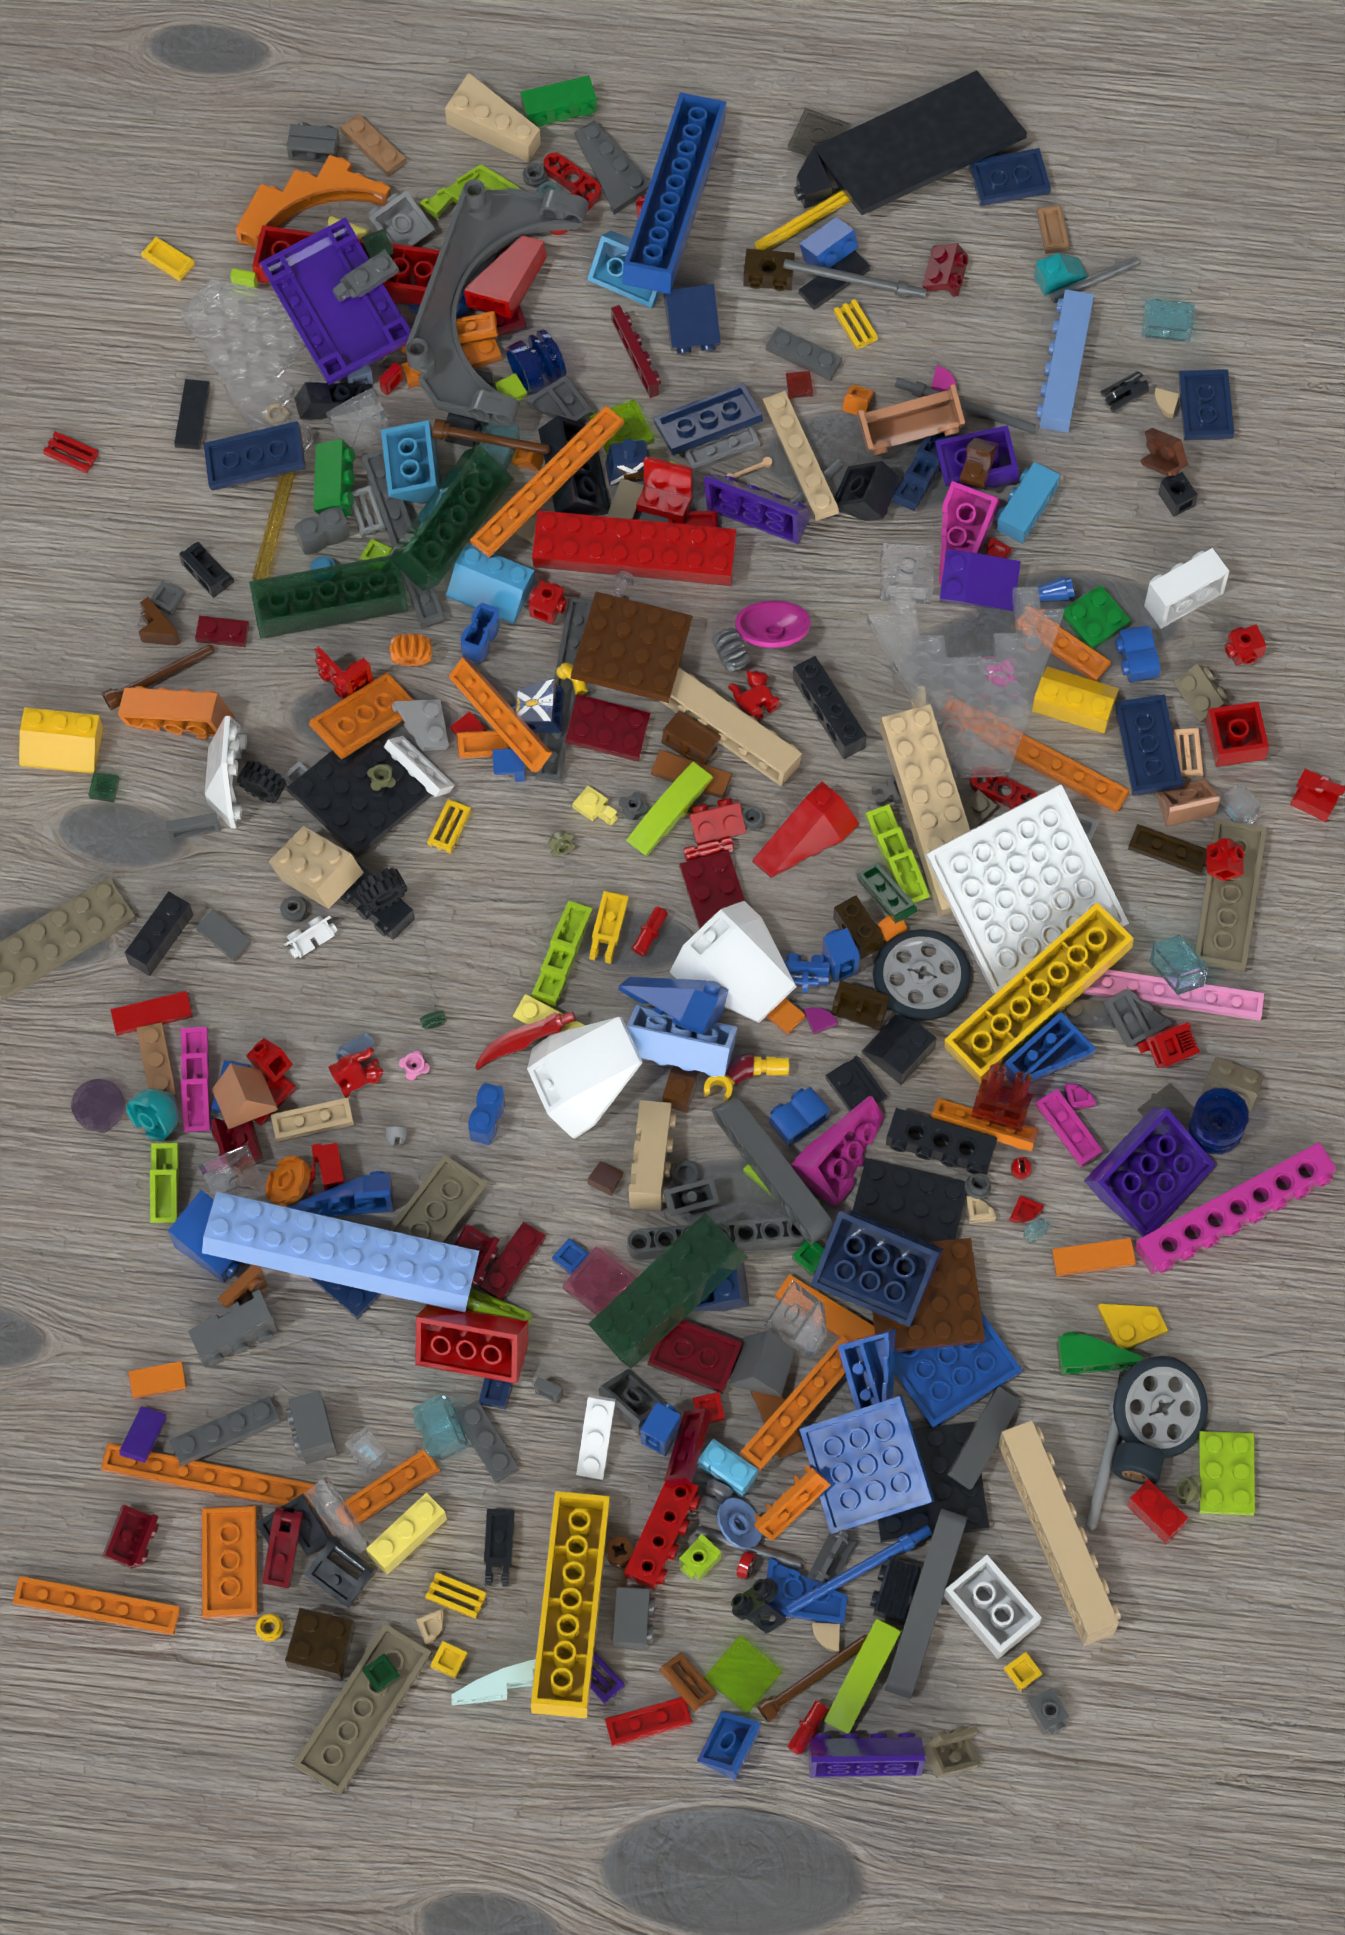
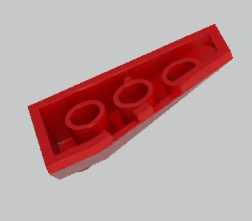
(812, 827)

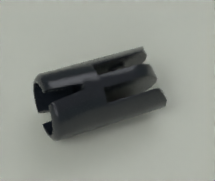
(1131, 387)

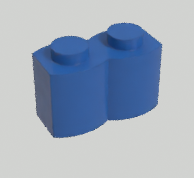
(480, 632)
(1138, 654)
(799, 1115)
(484, 1117)

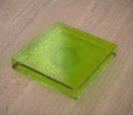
(634, 425)
(743, 1674)

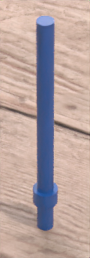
(904, 1543)

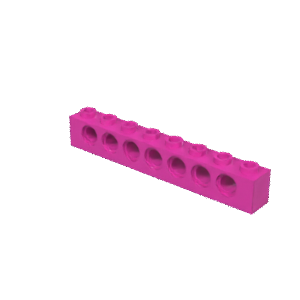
(1311, 1159)

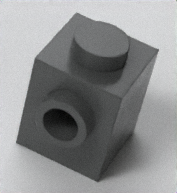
(1048, 1712)

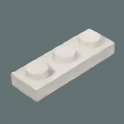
(419, 766)
(596, 1436)

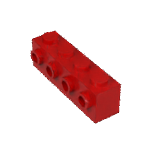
(661, 1533)

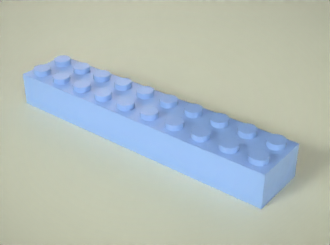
(340, 1251)

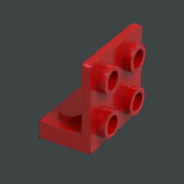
(666, 489)
(345, 683)

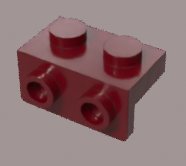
(946, 268)
(236, 1137)
(487, 1247)
(130, 1537)

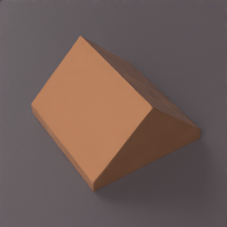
(1187, 804)
(243, 1095)

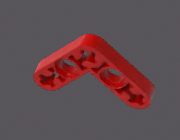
(579, 187)
(1017, 795)

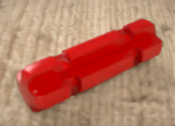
(708, 848)

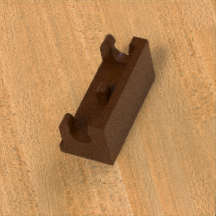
(690, 738)

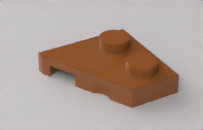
(244, 1286)

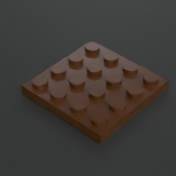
(631, 647)
(949, 1308)

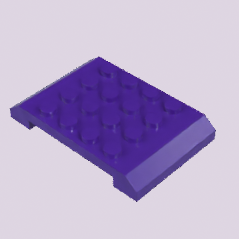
(336, 333)

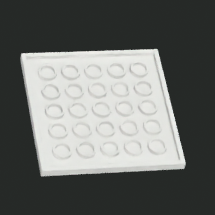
(1021, 883)

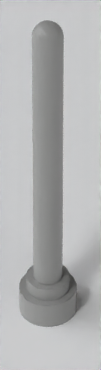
(1104, 1472)

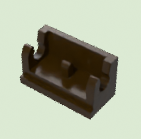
(860, 1005)

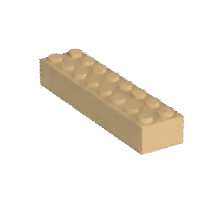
(924, 786)
(1058, 1533)

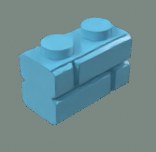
(727, 1468)

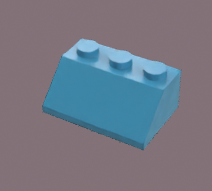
(608, 269)
(411, 462)
(491, 581)

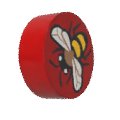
(746, 1565)

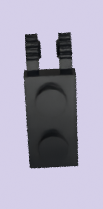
(498, 1543)

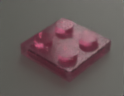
(597, 1281)

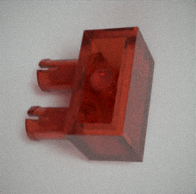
(1001, 1103)

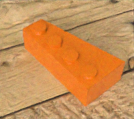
(173, 710)

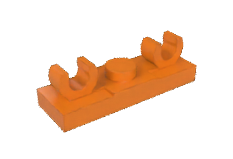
(791, 1503)

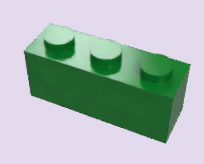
(559, 101)
(334, 477)

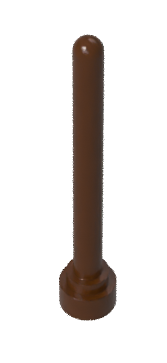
(444, 430)
(114, 697)
(771, 1706)

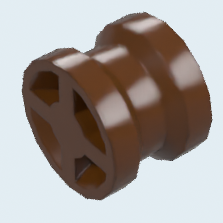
(617, 1557)

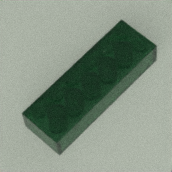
(450, 518)
(327, 596)
(667, 1290)

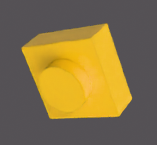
(449, 1660)
(1022, 1671)

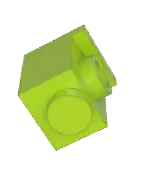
(699, 1569)

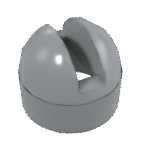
(398, 1133)

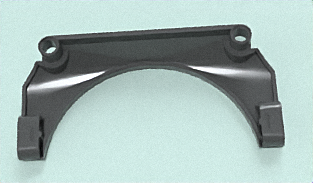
(475, 233)

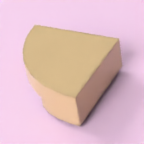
(1166, 401)
(979, 1211)
(431, 1626)
(827, 1635)

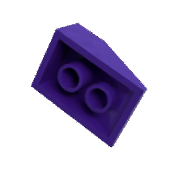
(953, 455)
(979, 580)

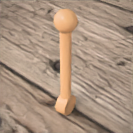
(767, 462)

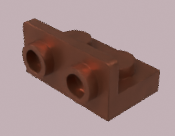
(1166, 453)

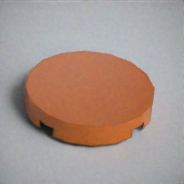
(288, 1181)

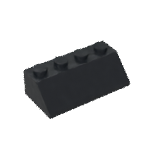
(586, 489)

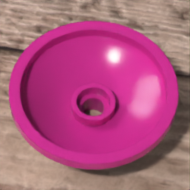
(772, 624)

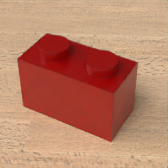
(1157, 1511)

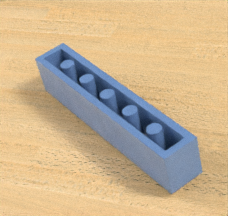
(1066, 360)

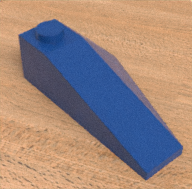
(691, 1003)
(359, 1196)

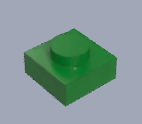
(808, 1256)

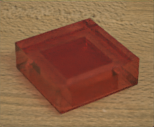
(799, 384)

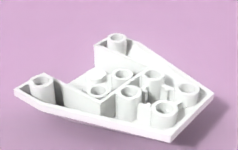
(221, 767)
(739, 956)
(583, 1072)

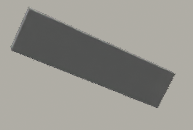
(984, 1438)

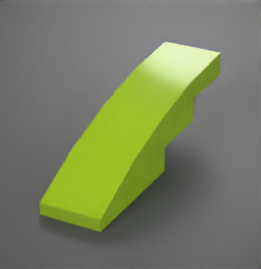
(669, 808)
(896, 853)
(562, 953)
(862, 1676)

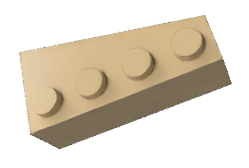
(491, 119)
(651, 1155)

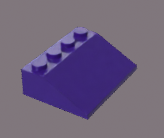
(756, 508)
(1150, 1171)
(866, 1756)

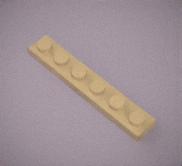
(800, 456)

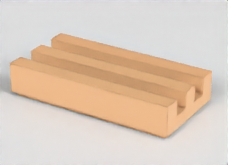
(1189, 773)

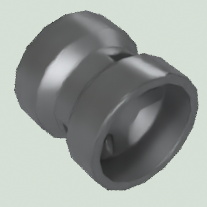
(714, 1497)

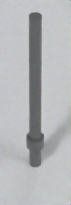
(900, 288)
(919, 389)

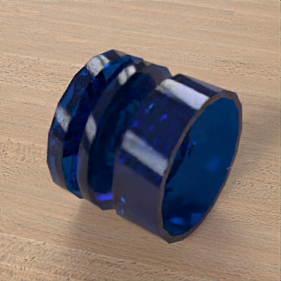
(538, 359)
(1226, 1110)

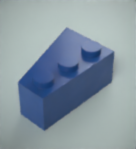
(1050, 1050)
(870, 1367)

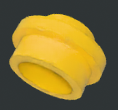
(265, 1620)

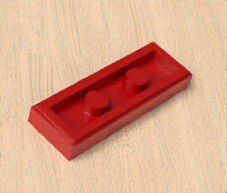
(152, 1011)
(648, 1721)

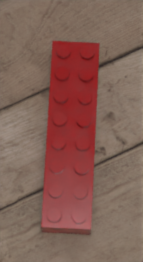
(407, 286)
(634, 546)

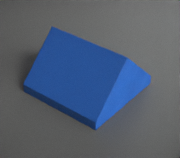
(729, 1744)

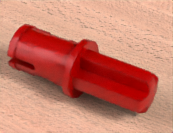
(649, 931)
(808, 1727)

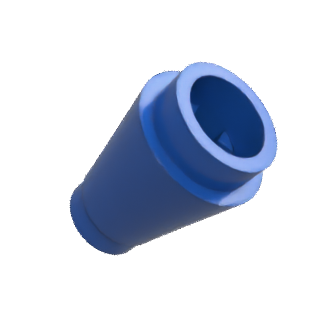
(1056, 590)

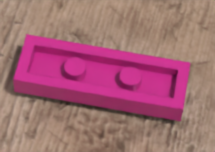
(1069, 1128)

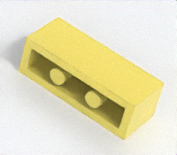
(406, 1533)

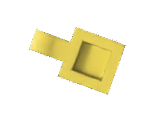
(593, 804)

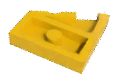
(1132, 1324)

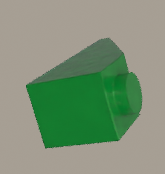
(1089, 1355)

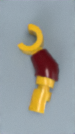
(745, 1067)

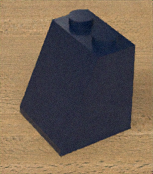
(692, 318)

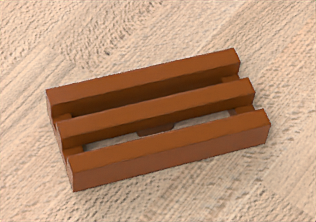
(685, 1683)

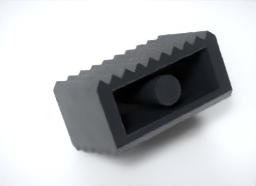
(896, 1590)

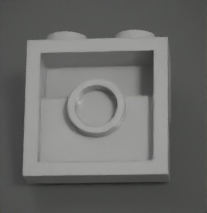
(401, 220)

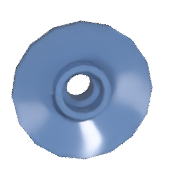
(737, 1523)

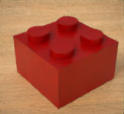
(1237, 734)

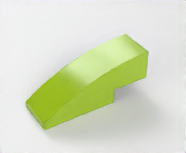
(164, 1182)

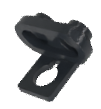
(757, 1601)

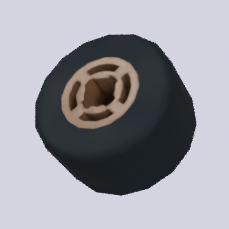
(1137, 1463)

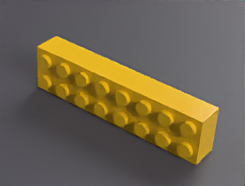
(1039, 992)
(570, 1605)

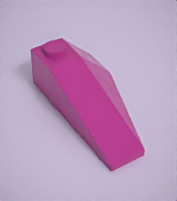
(965, 520)
(833, 1157)

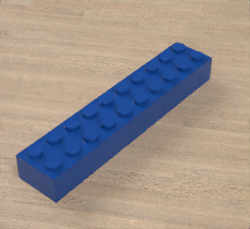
(674, 193)

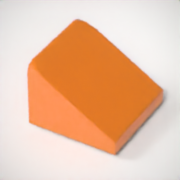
(857, 399)
(527, 459)
(890, 929)

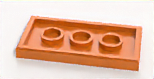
(360, 716)
(229, 1562)

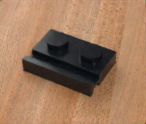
(854, 1083)

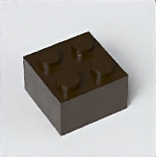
(320, 1644)

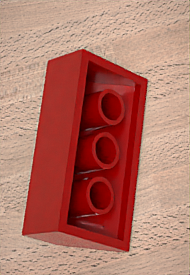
(471, 1343)

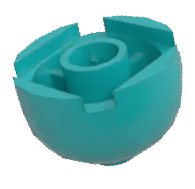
(154, 1112)

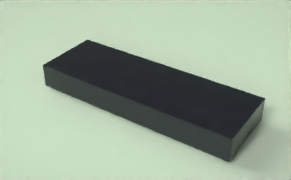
(822, 288)
(192, 414)

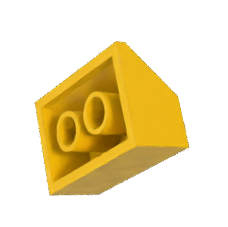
(1075, 699)
(60, 740)

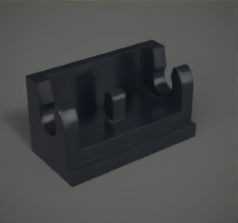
(205, 569)

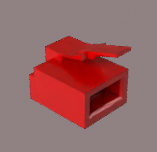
(1316, 795)
(1170, 1045)
(330, 1166)

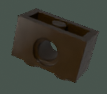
(762, 260)
(861, 927)

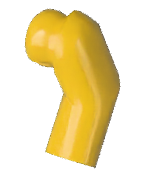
(564, 672)

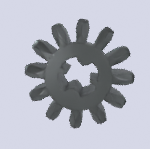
(731, 649)

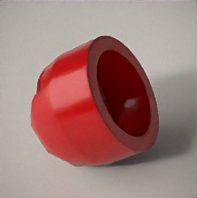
(1015, 1168)

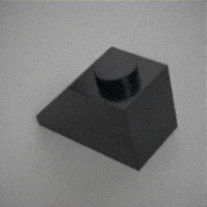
(812, 182)

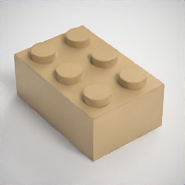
(316, 867)

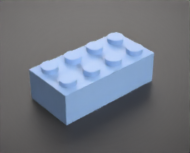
(668, 1043)

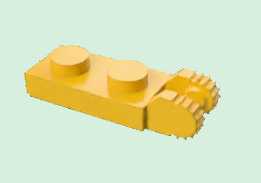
(608, 924)

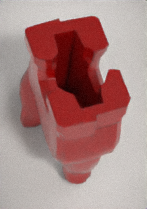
(757, 697)
(350, 1074)

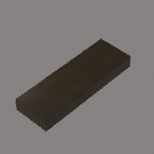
(1168, 849)

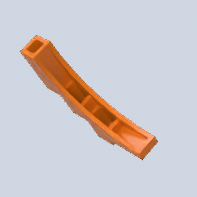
(305, 191)

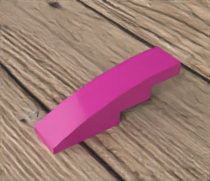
(195, 1079)

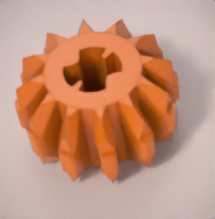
(410, 649)

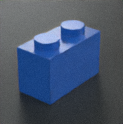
(829, 244)
(841, 954)
(661, 1428)

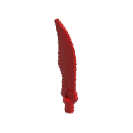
(523, 1036)

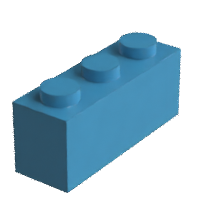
(1027, 502)

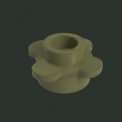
(381, 770)
(561, 843)
(1189, 1490)

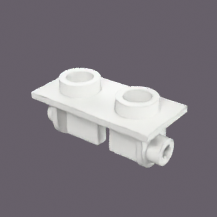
(301, 941)

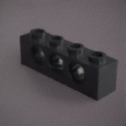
(829, 707)
(931, 1130)

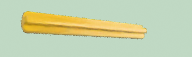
(802, 221)

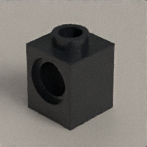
(1177, 502)

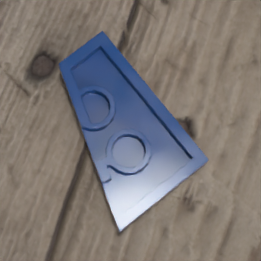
(792, 1585)

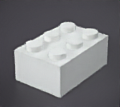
(1186, 587)
(992, 1607)

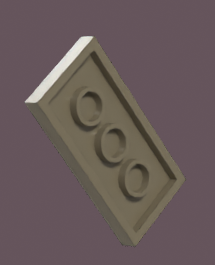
(440, 1202)

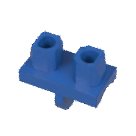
(808, 973)

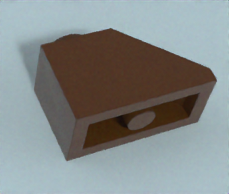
(680, 1088)

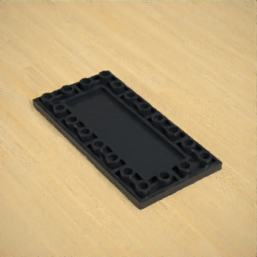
(919, 142)

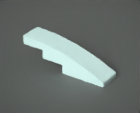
(495, 1685)

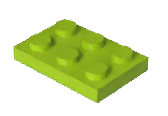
(1226, 1473)

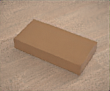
(1052, 229)

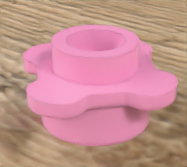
(414, 1058)

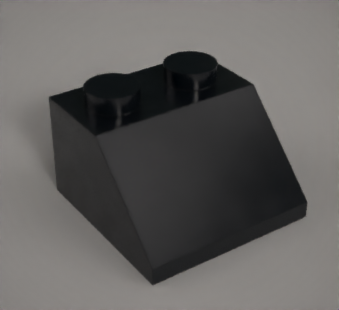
(867, 490)
(900, 1047)

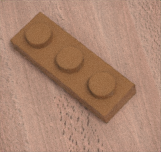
(373, 145)
(156, 1058)

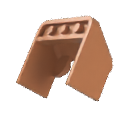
(911, 421)

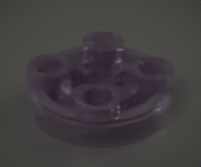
(98, 1105)

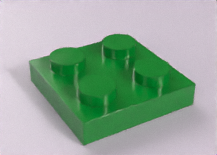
(1095, 617)

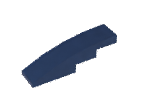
(920, 473)

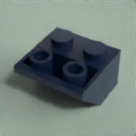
(729, 1294)

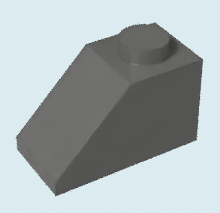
(691, 1197)

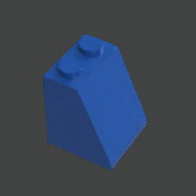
(188, 1236)

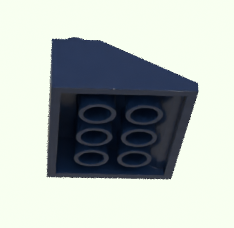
(876, 1266)

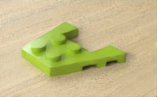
(445, 196)

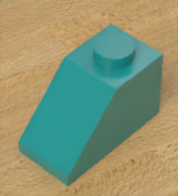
(1058, 272)

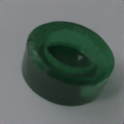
(433, 1020)

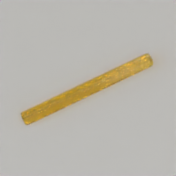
(273, 526)

